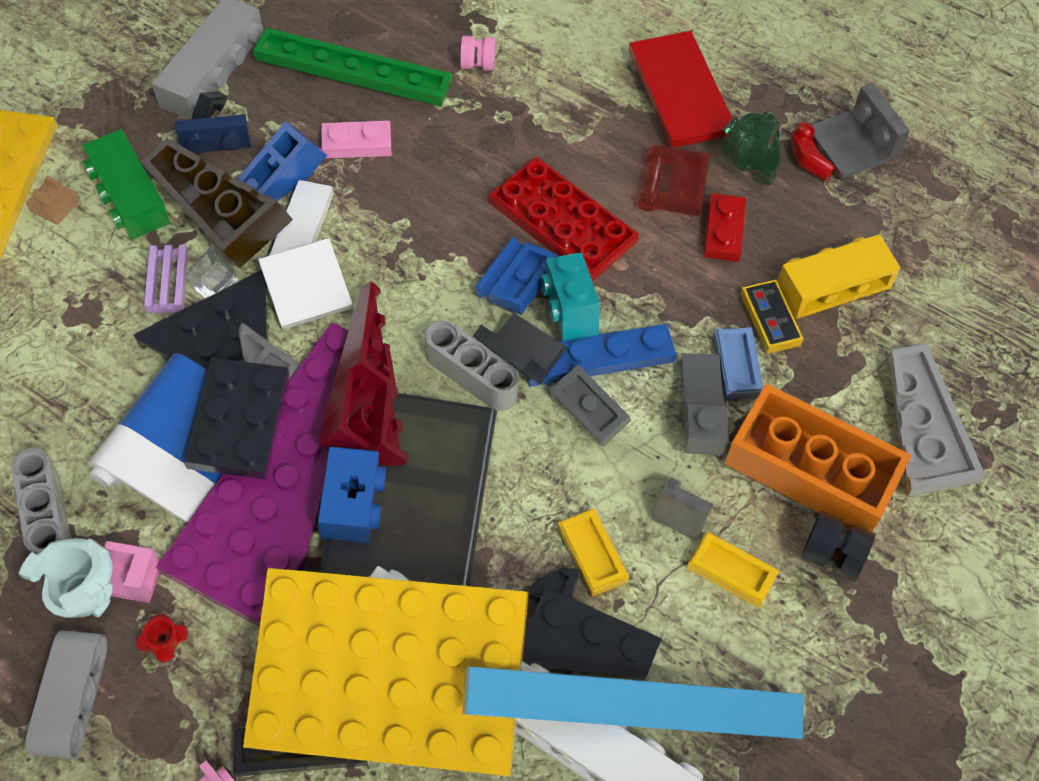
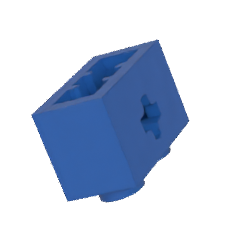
(347, 473)

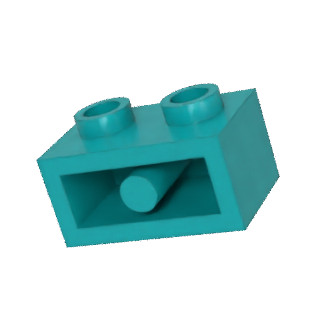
(571, 296)

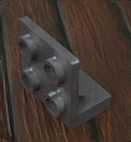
(862, 136)

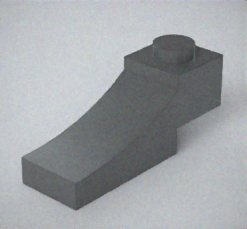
(703, 405)

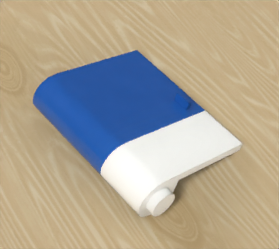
(153, 439)

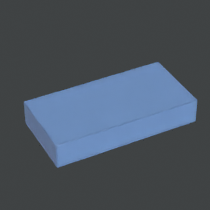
(738, 363)

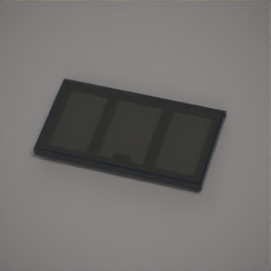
(430, 501)

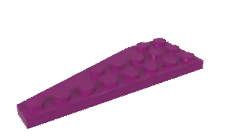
(263, 522)

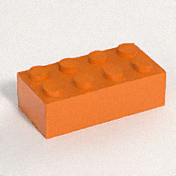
(817, 459)

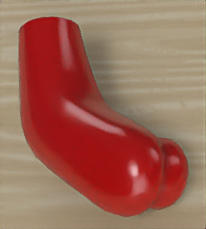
(807, 154)

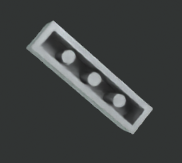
(208, 57)

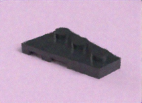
(585, 640)

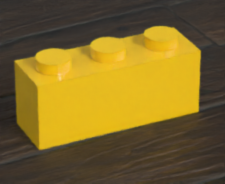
(837, 275)

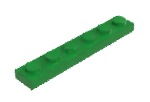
(353, 66)

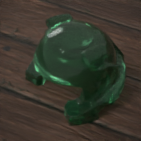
(753, 144)

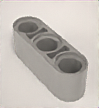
(465, 350)
(35, 492)
(66, 695)

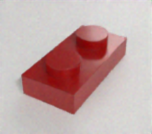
(725, 227)

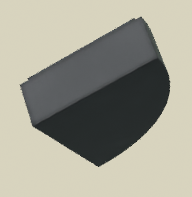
(208, 104)
(558, 581)

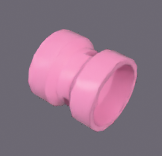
(485, 55)

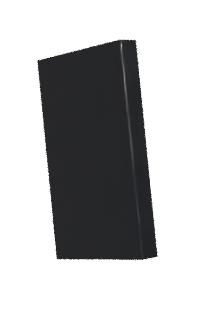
(523, 347)

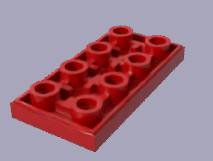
(680, 88)
(562, 216)

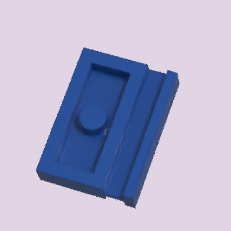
(514, 276)

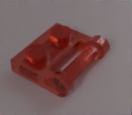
(686, 181)

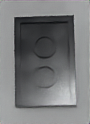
(237, 418)

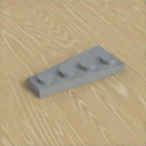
(929, 425)

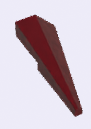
(364, 389)

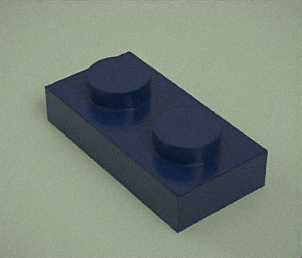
(214, 133)

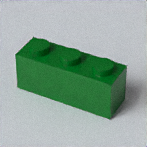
(124, 185)

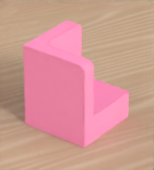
(133, 571)

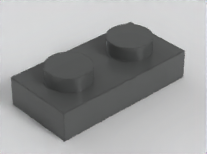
(590, 405)

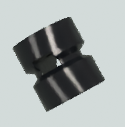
(838, 546)

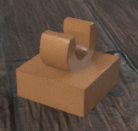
(52, 200)

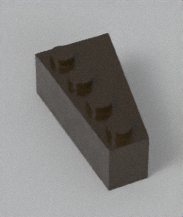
(222, 206)

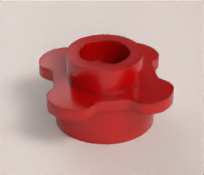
(158, 626)

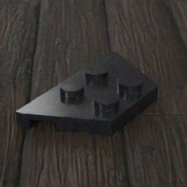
(211, 324)

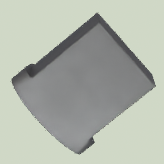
(681, 510)

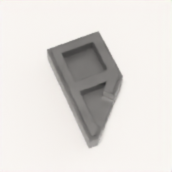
(260, 351)

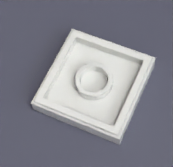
(305, 283)

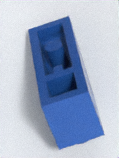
(283, 162)

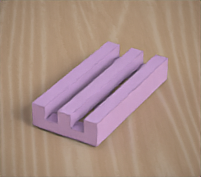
(166, 255)

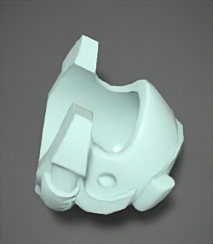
(75, 577)

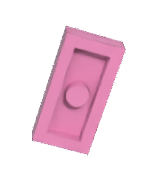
(356, 139)

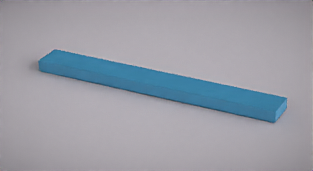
(631, 703)

